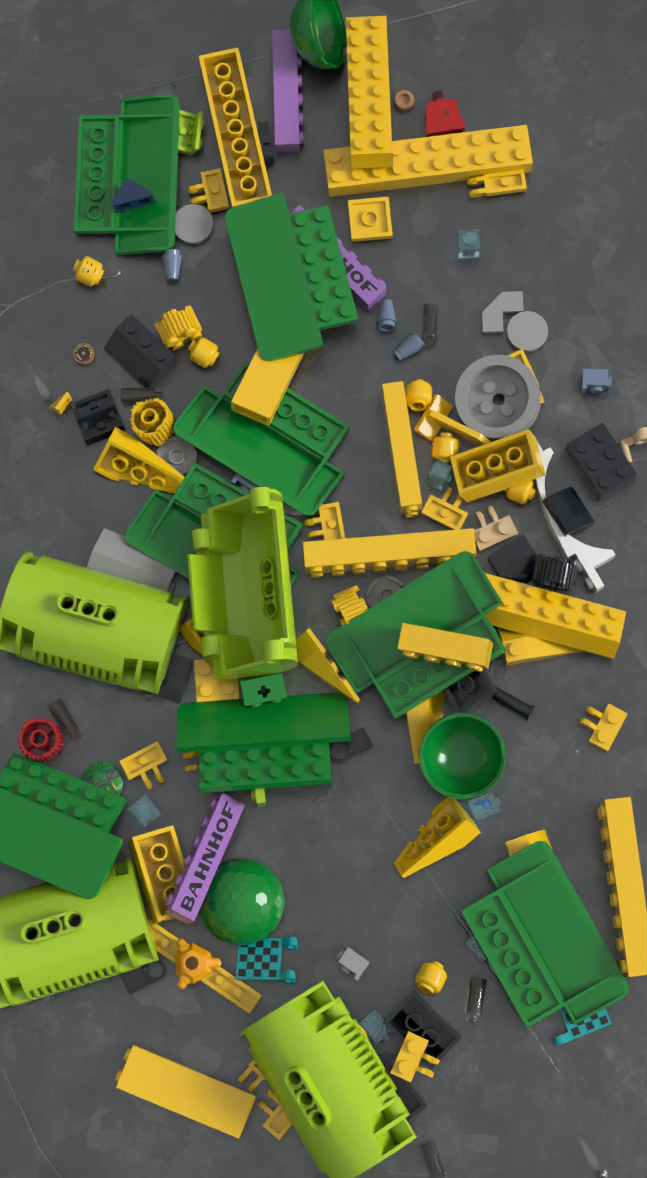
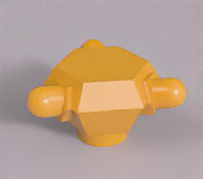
(193, 963)

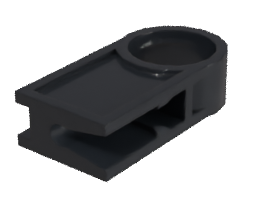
(265, 142)
(359, 742)
(138, 978)

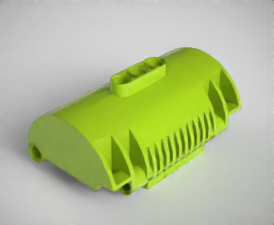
(244, 587)
(125, 651)
(107, 942)
(341, 1073)

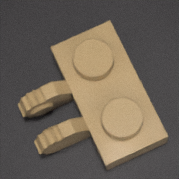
(495, 532)

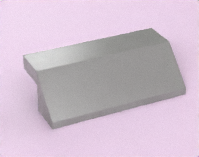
(118, 558)

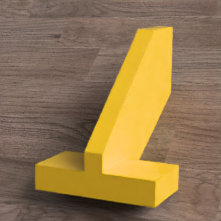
(436, 417)

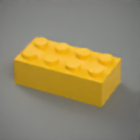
(497, 465)
(446, 646)
(158, 864)

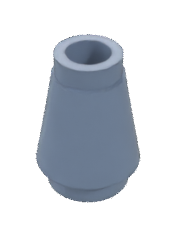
(171, 263)
(386, 317)
(408, 346)

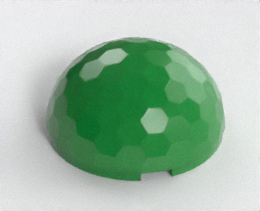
(319, 32)
(462, 755)
(243, 902)

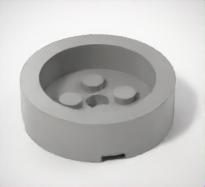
(492, 377)

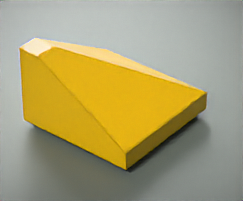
(61, 403)

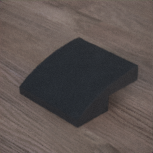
(97, 416)
(568, 511)
(515, 560)
(175, 678)

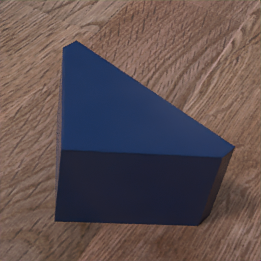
(131, 196)

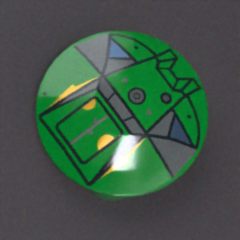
(104, 776)

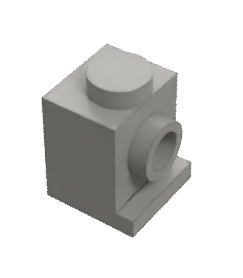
(352, 962)

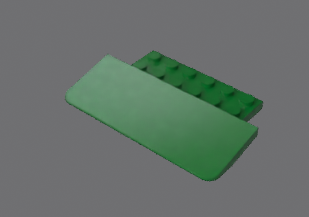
(137, 147)
(289, 275)
(281, 456)
(166, 524)
(446, 599)
(263, 744)
(57, 826)
(543, 940)

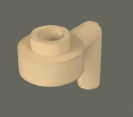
(639, 437)

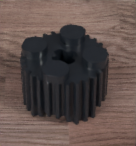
(555, 572)

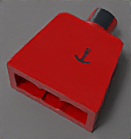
(443, 116)

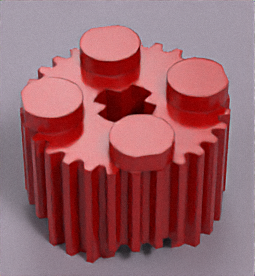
(52, 742)

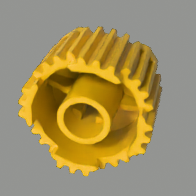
(178, 328)
(152, 421)
(348, 604)

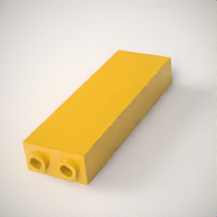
(264, 387)
(401, 449)
(185, 1091)

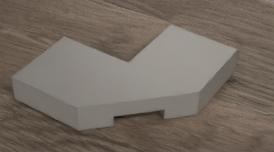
(503, 304)

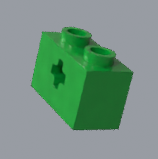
(274, 691)

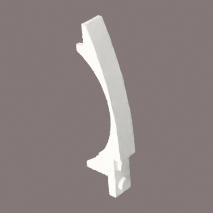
(587, 556)

